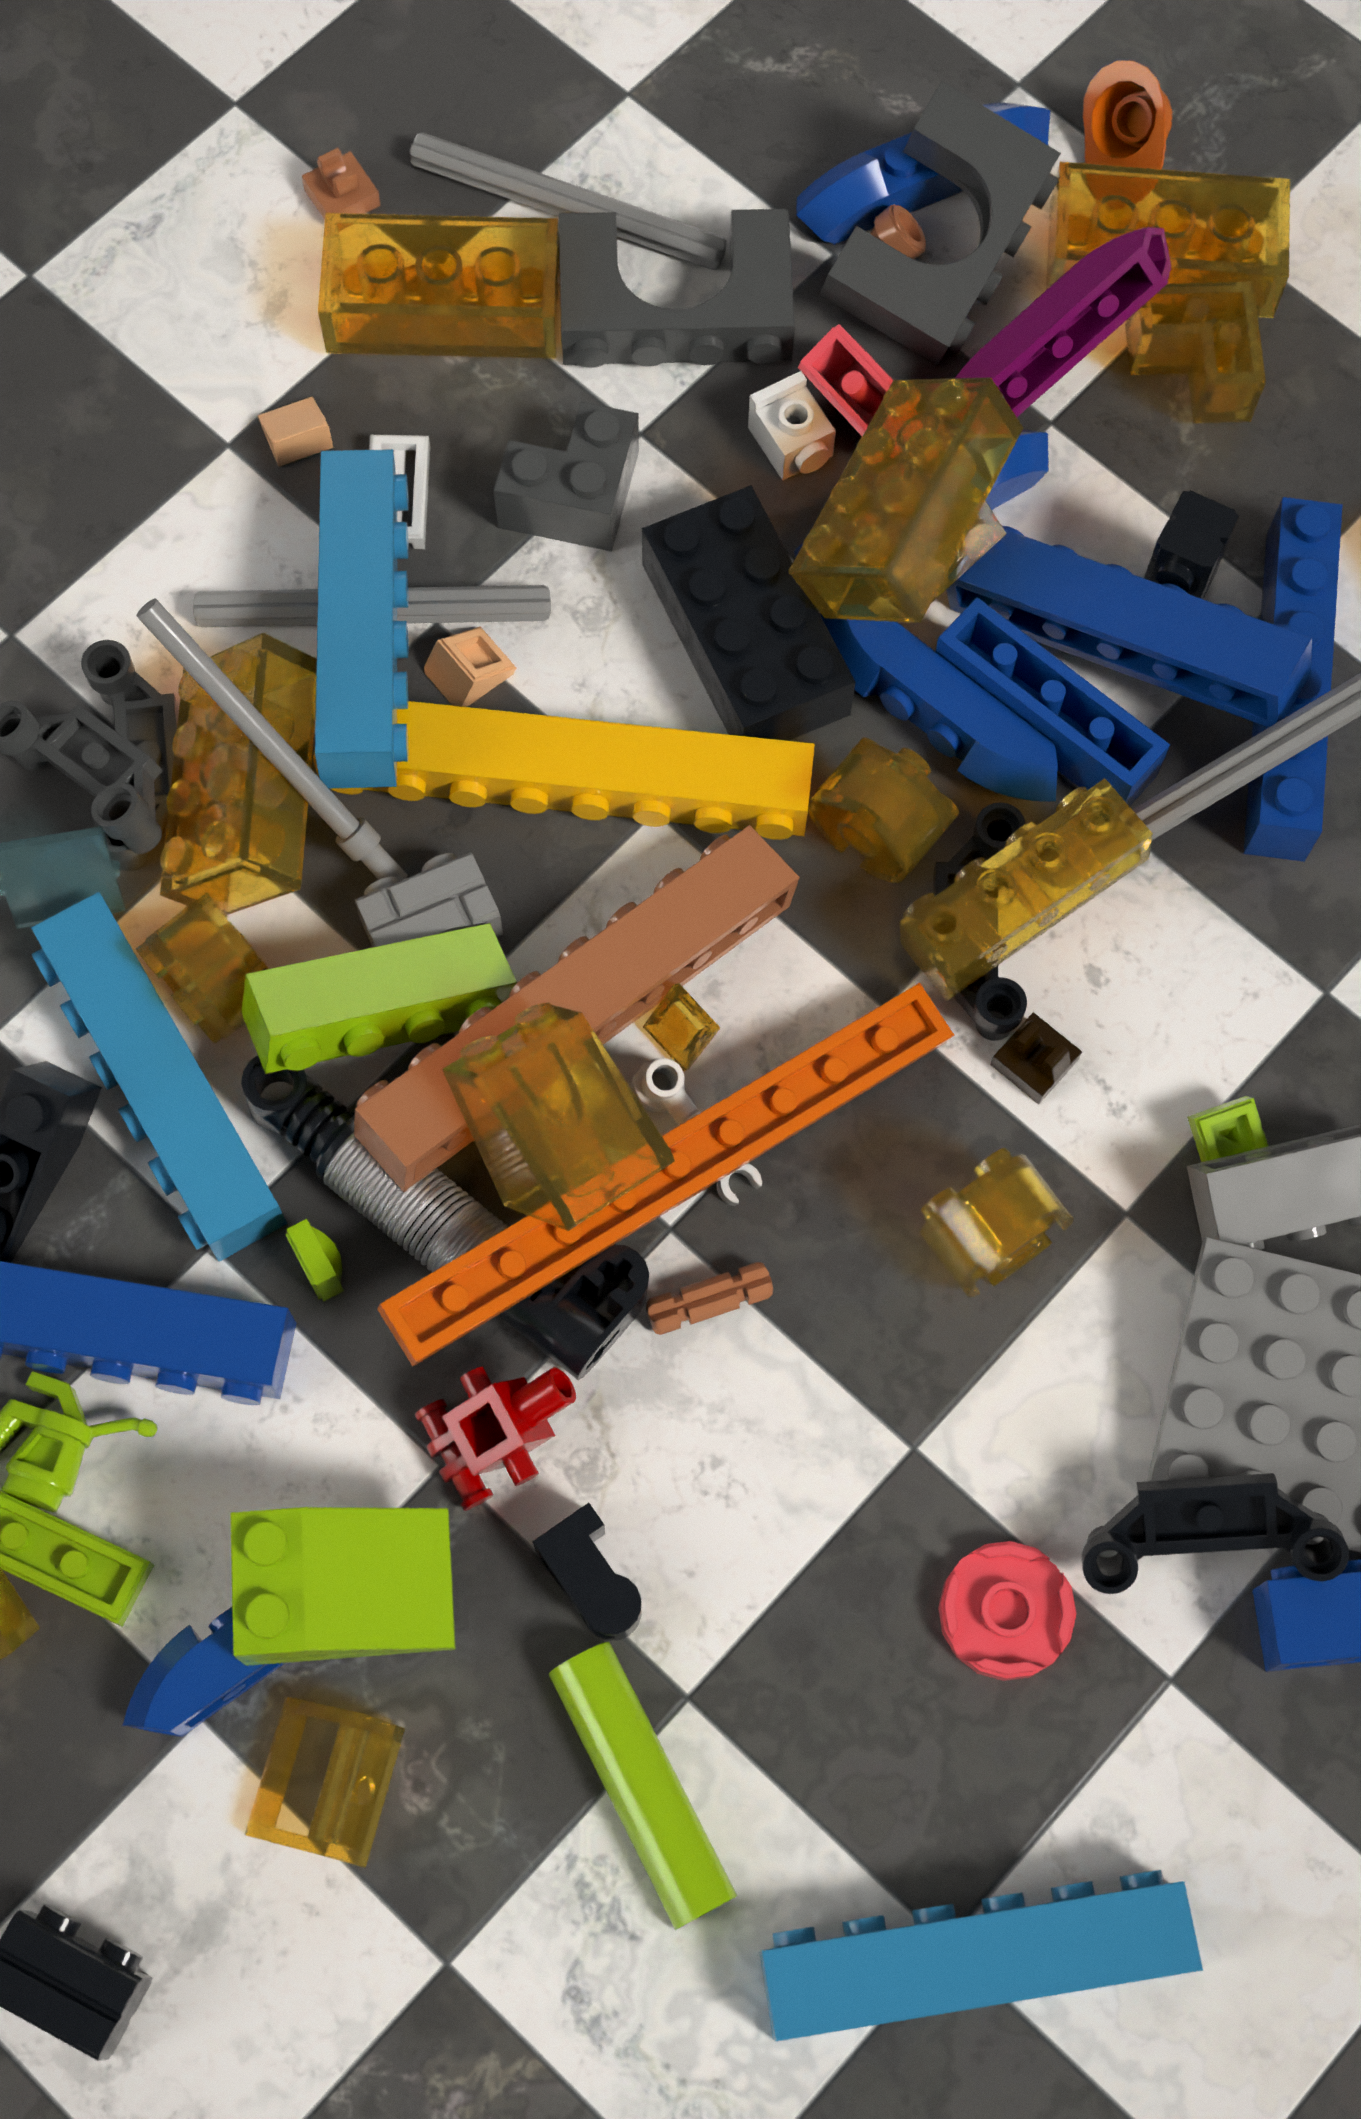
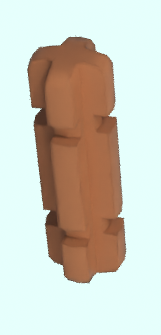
(709, 1298)

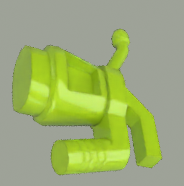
(52, 1454)

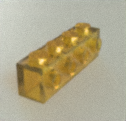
(1024, 887)

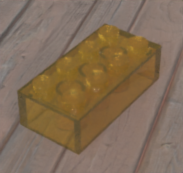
(1211, 223)
(440, 285)
(907, 499)
(230, 812)

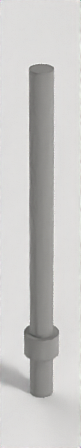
(354, 834)

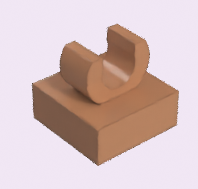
(340, 185)

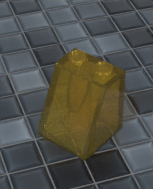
(555, 1117)

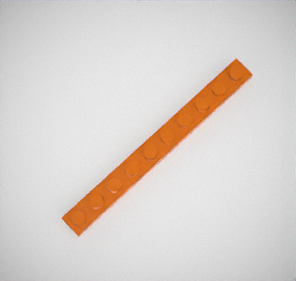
(704, 1151)

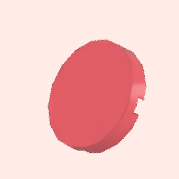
(1007, 1611)

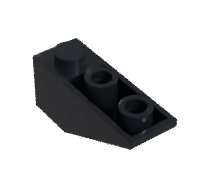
(40, 1131)

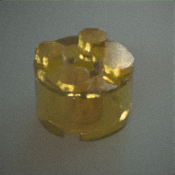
(882, 809)
(203, 965)
(993, 1221)

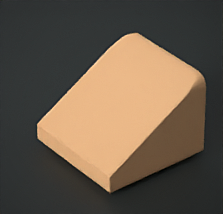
(296, 431)
(467, 666)

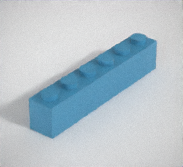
(358, 620)
(159, 1078)
(978, 1959)

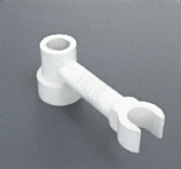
(681, 1109)

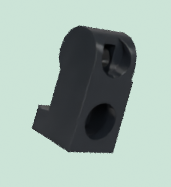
(602, 1599)

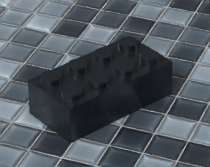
(746, 619)

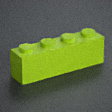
(373, 997)

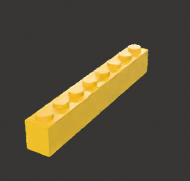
(603, 770)

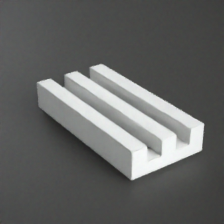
(400, 445)

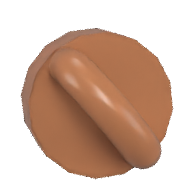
(900, 230)

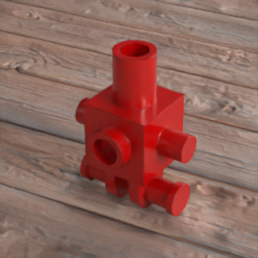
(494, 1429)

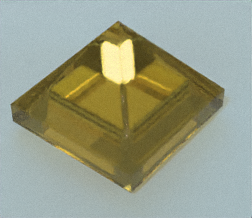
(681, 1026)

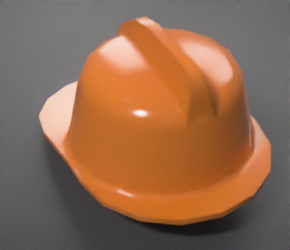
(1126, 117)

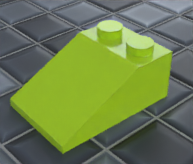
(340, 1583)

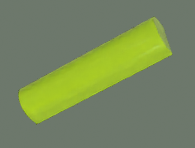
(642, 1785)

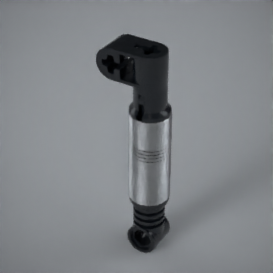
(445, 1223)

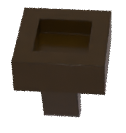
(1036, 1058)

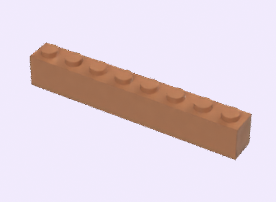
(610, 979)

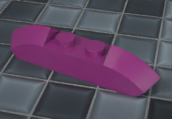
(1073, 316)

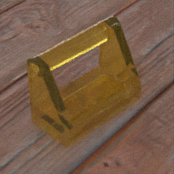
(351, 1789)

